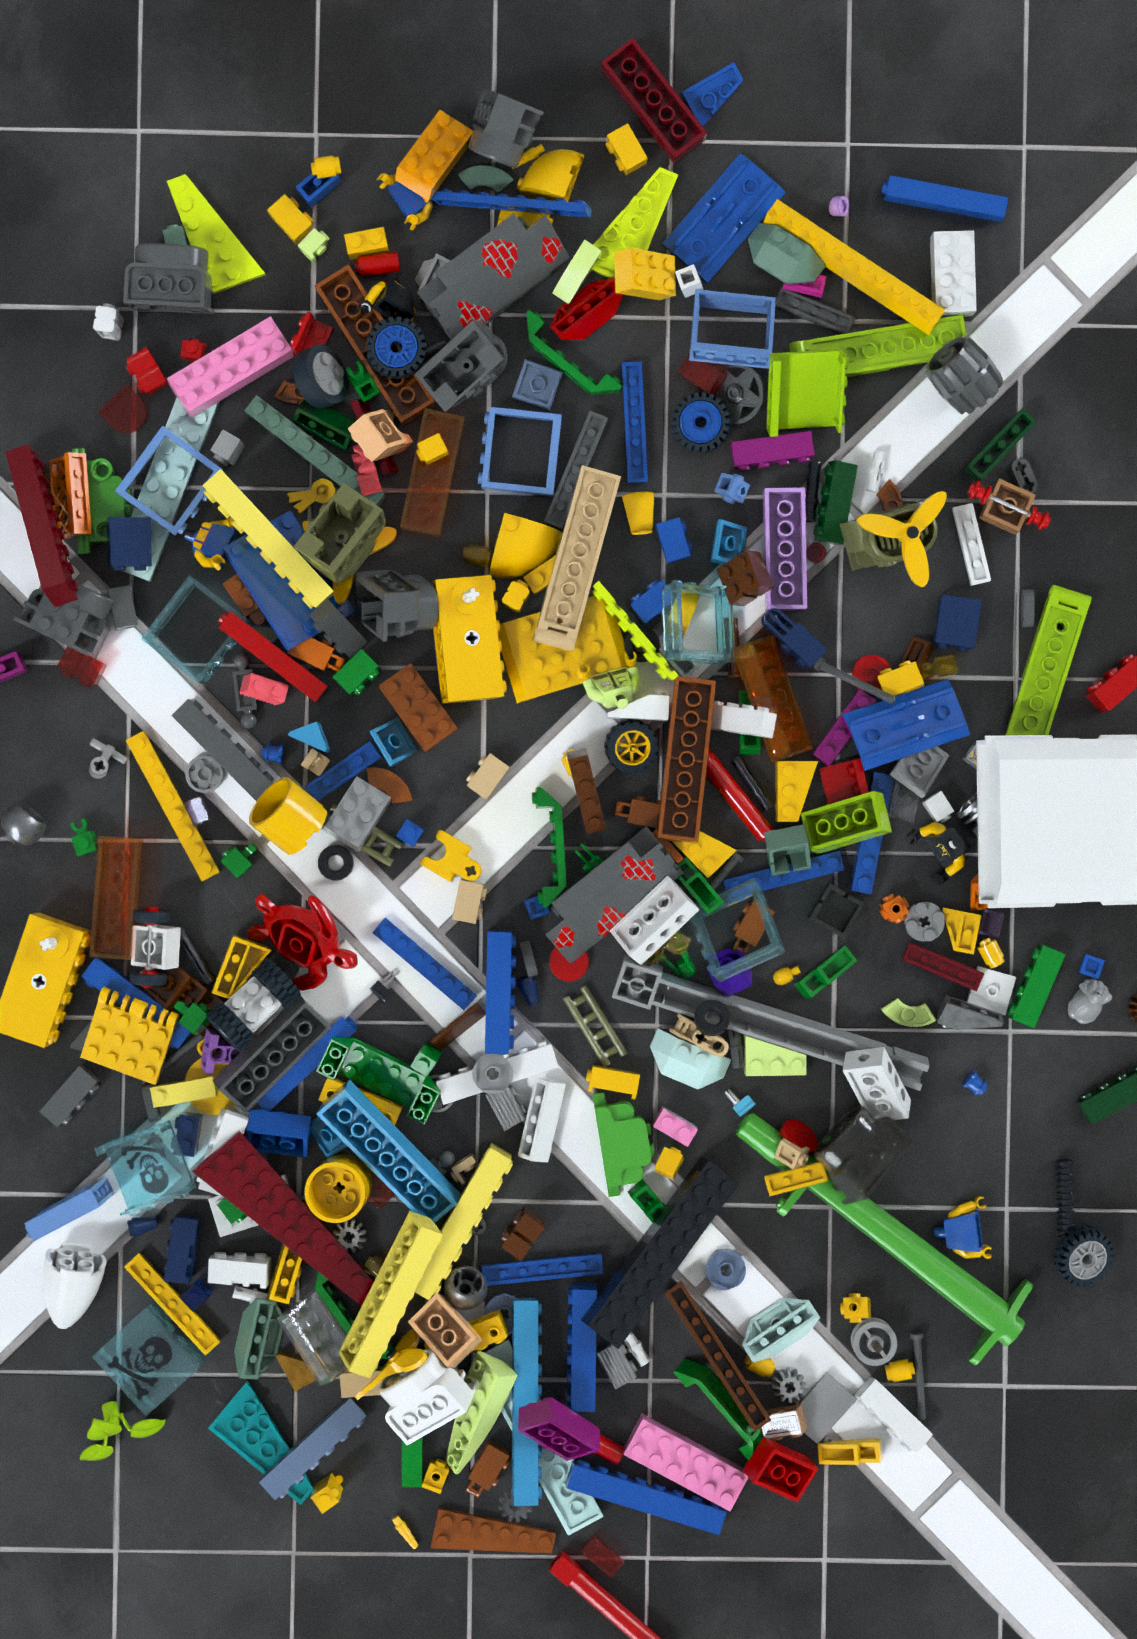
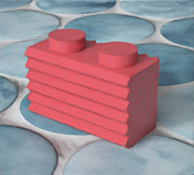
(264, 689)

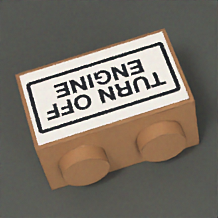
(785, 1422)

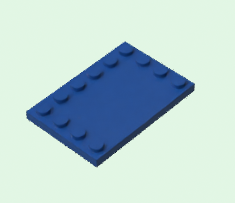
(272, 594)

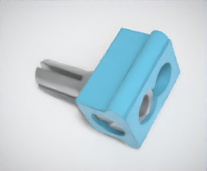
(742, 1106)

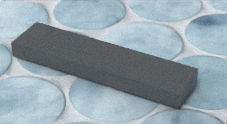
(814, 311)

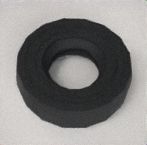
(629, 646)
(341, 851)
(703, 1026)

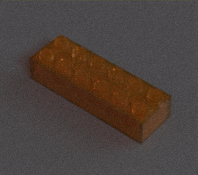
(432, 483)
(770, 688)
(115, 896)

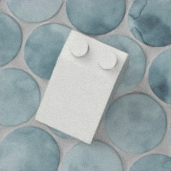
(649, 708)

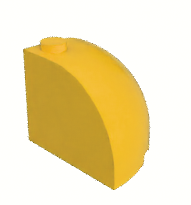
(551, 175)
(522, 547)

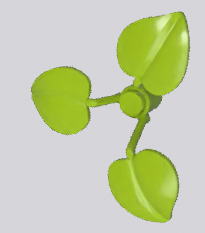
(110, 1426)

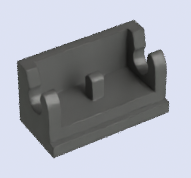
(123, 607)

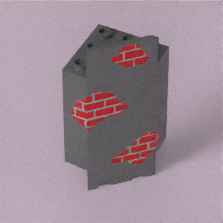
(492, 274)
(609, 893)

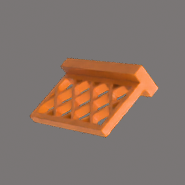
(77, 492)

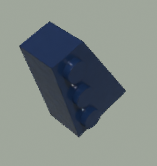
(182, 1249)

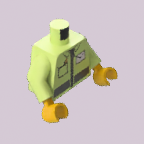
(614, 686)

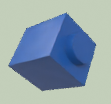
(410, 833)

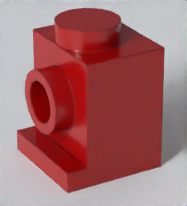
(192, 350)

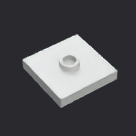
(993, 991)

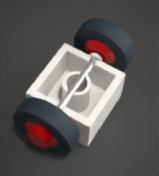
(153, 947)

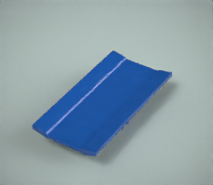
(724, 217)
(908, 725)

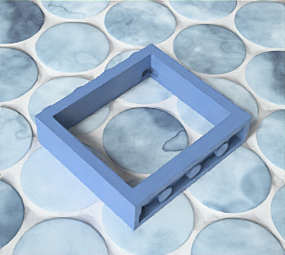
(732, 354)
(486, 456)
(192, 509)
(69, 1209)

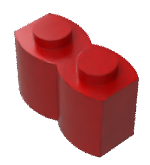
(147, 372)

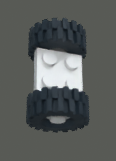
(253, 1004)

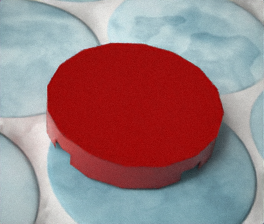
(868, 669)
(564, 970)
(799, 1134)

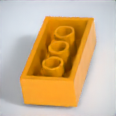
(434, 155)

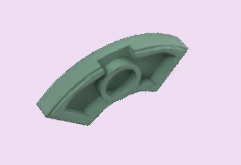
(485, 176)

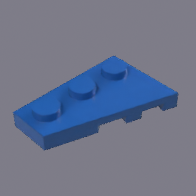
(709, 94)

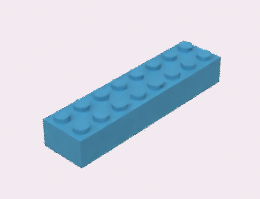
(388, 1152)

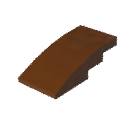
(182, 987)

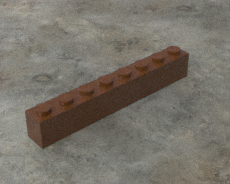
(717, 1356)

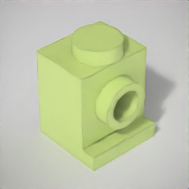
(314, 245)

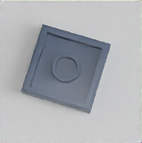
(537, 385)

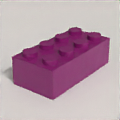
(559, 1429)

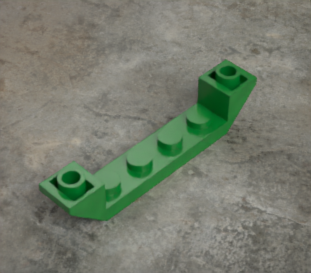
(607, 385)
(542, 801)
(338, 1308)
(692, 1372)

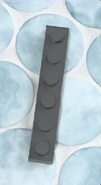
(580, 456)

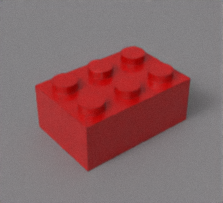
(1115, 685)
(780, 1469)

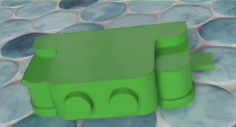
(102, 500)
(622, 1142)

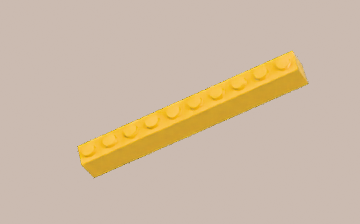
(858, 269)

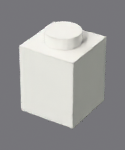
(689, 280)
(938, 807)

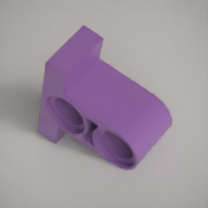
(223, 1055)

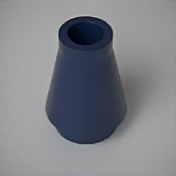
(529, 989)
(140, 1225)

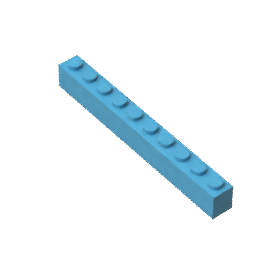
(524, 1391)

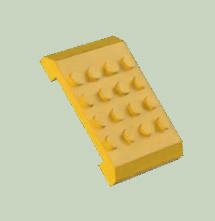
(544, 669)

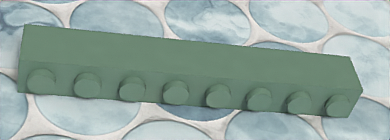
(306, 447)

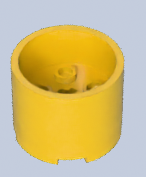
(287, 815)
(327, 1199)

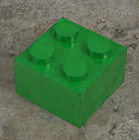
(357, 673)

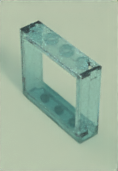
(167, 613)
(674, 630)
(731, 897)

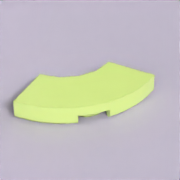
(908, 1015)

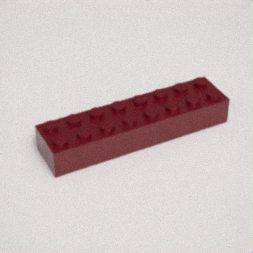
(42, 525)

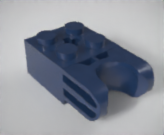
(793, 638)

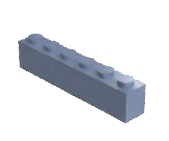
(312, 1447)

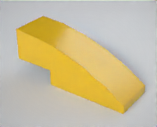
(850, 1451)

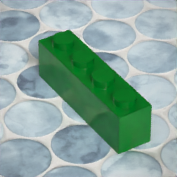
(1036, 985)

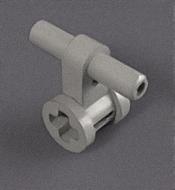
(108, 751)

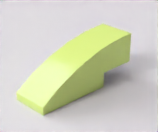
(577, 271)

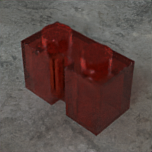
(703, 374)
(82, 666)

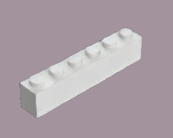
(524, 1064)

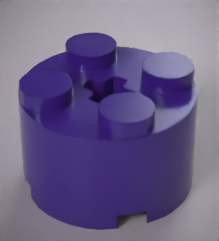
(735, 983)

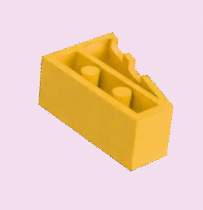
(706, 854)
(239, 962)

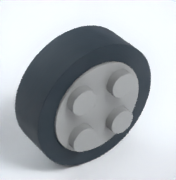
(320, 376)

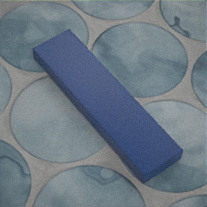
(343, 771)

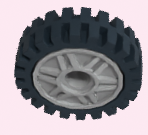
(1083, 1256)

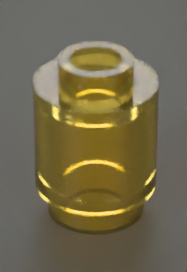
(477, 555)
(373, 1265)

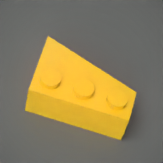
(791, 788)

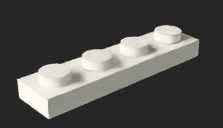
(971, 544)

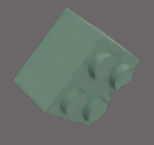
(785, 842)

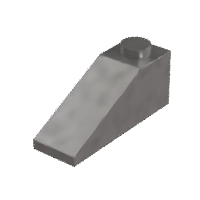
(964, 1015)

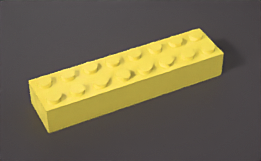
(268, 539)
(464, 1216)
(390, 1294)

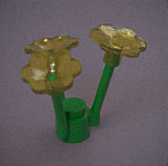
(676, 945)

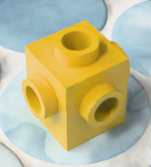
(863, 1308)

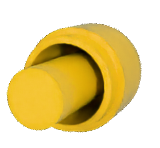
(785, 975)

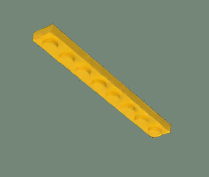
(173, 806)

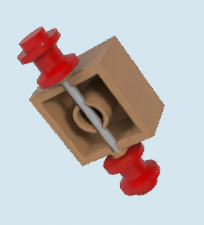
(1007, 506)

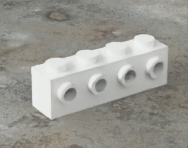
(743, 720)
(541, 1120)
(893, 1415)

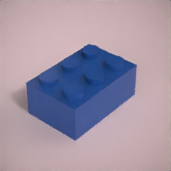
(279, 1132)

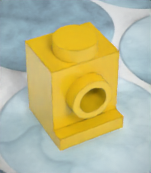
(434, 1484)

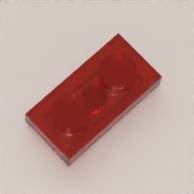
(602, 1556)

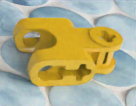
(455, 860)

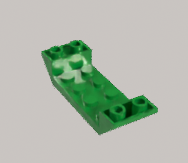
(381, 1074)

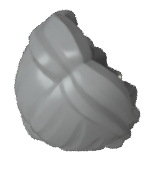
(1088, 1001)

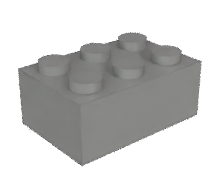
(357, 814)

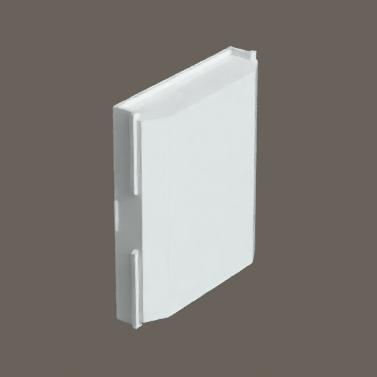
(1056, 820)

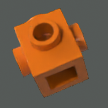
(887, 905)

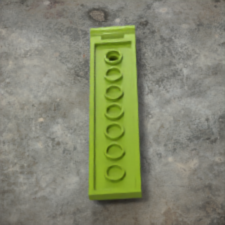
(887, 346)
(1048, 662)

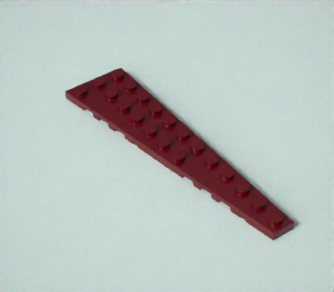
(261, 1193)

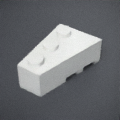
(240, 1269)

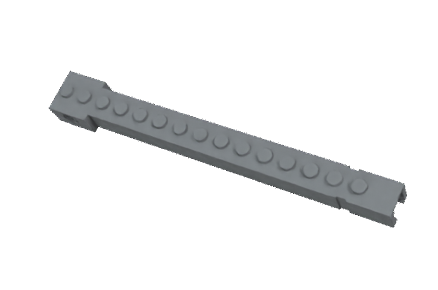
(649, 986)

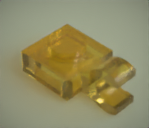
(942, 667)

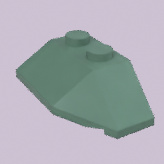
(784, 255)
(258, 1338)

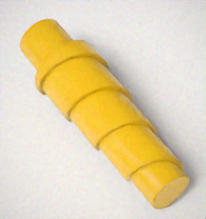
(531, 154)
(402, 1528)

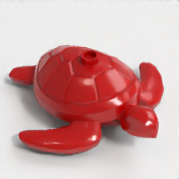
(303, 938)

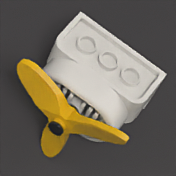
(420, 1390)

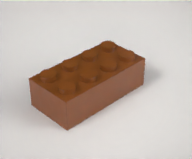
(418, 707)

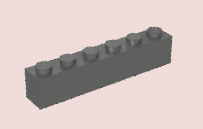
(223, 749)

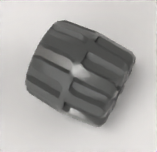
(964, 374)

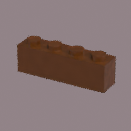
(586, 790)

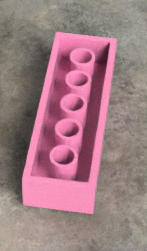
(230, 367)
(685, 1462)

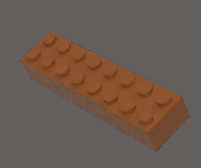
(341, 295)
(686, 760)

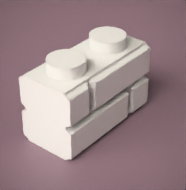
(108, 322)

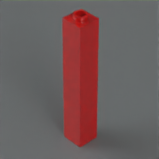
(271, 655)

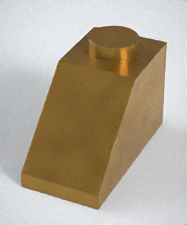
(295, 1369)

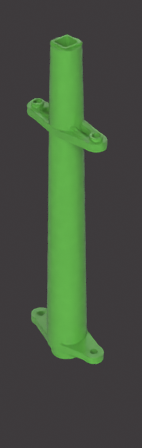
(938, 1271)

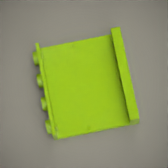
(806, 390)

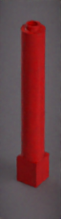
(736, 797)
(571, 1574)

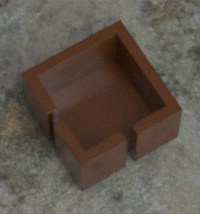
(745, 574)
(525, 1229)

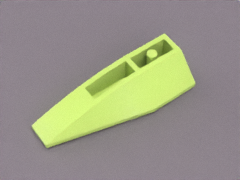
(473, 1426)

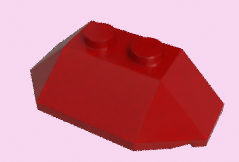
(587, 310)

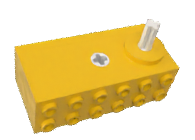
(467, 667)
(47, 953)

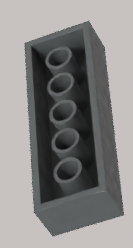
(271, 1054)

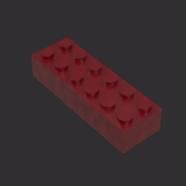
(653, 100)

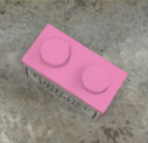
(674, 1126)

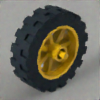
(645, 760)

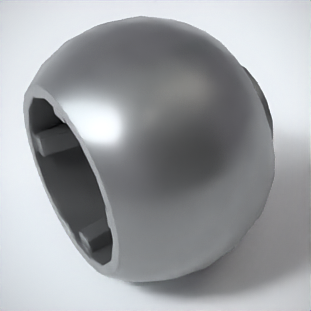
(22, 824)
(466, 1279)

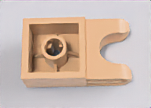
(379, 435)

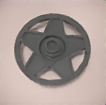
(737, 393)

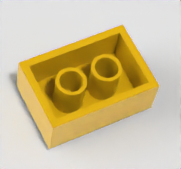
(644, 274)

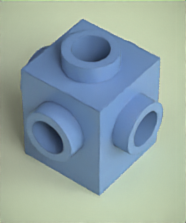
(732, 488)

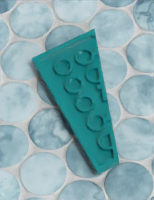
(253, 1435)

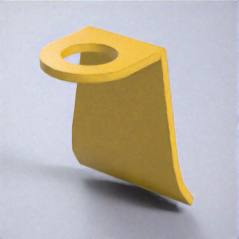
(639, 511)

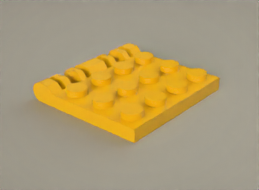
(128, 1038)

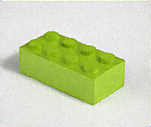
(846, 822)

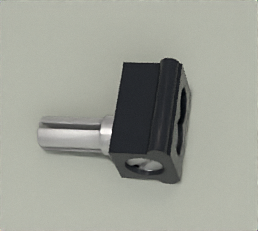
(379, 988)

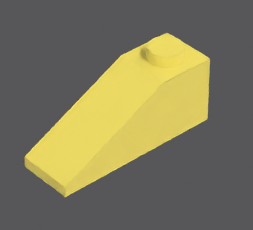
(183, 1091)

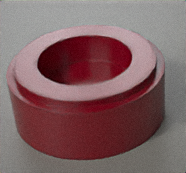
(815, 552)

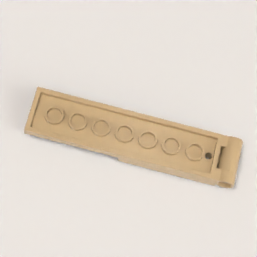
(576, 558)

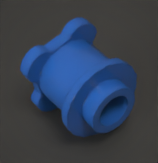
(273, 752)
(975, 1083)

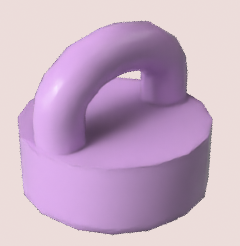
(839, 206)

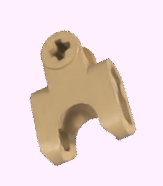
(690, 1031)

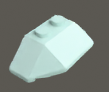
(686, 1061)
(779, 1328)

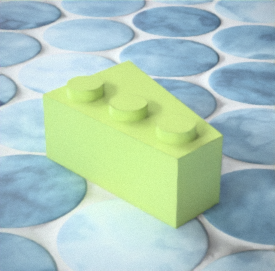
(769, 1059)

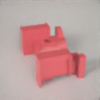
(369, 481)

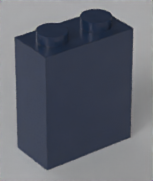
(129, 543)
(956, 622)

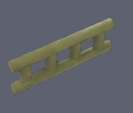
(367, 847)
(606, 1030)

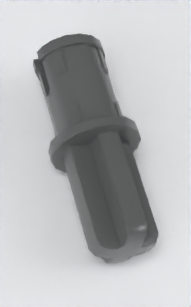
(736, 1049)

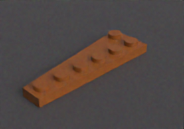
(476, 1532)

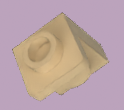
(315, 762)
(791, 1154)
(465, 1164)

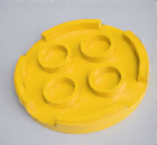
(213, 1104)

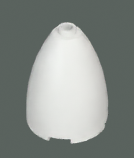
(70, 1291)

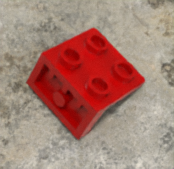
(310, 334)
(843, 780)

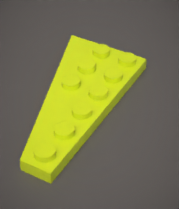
(635, 223)
(227, 258)
(638, 638)

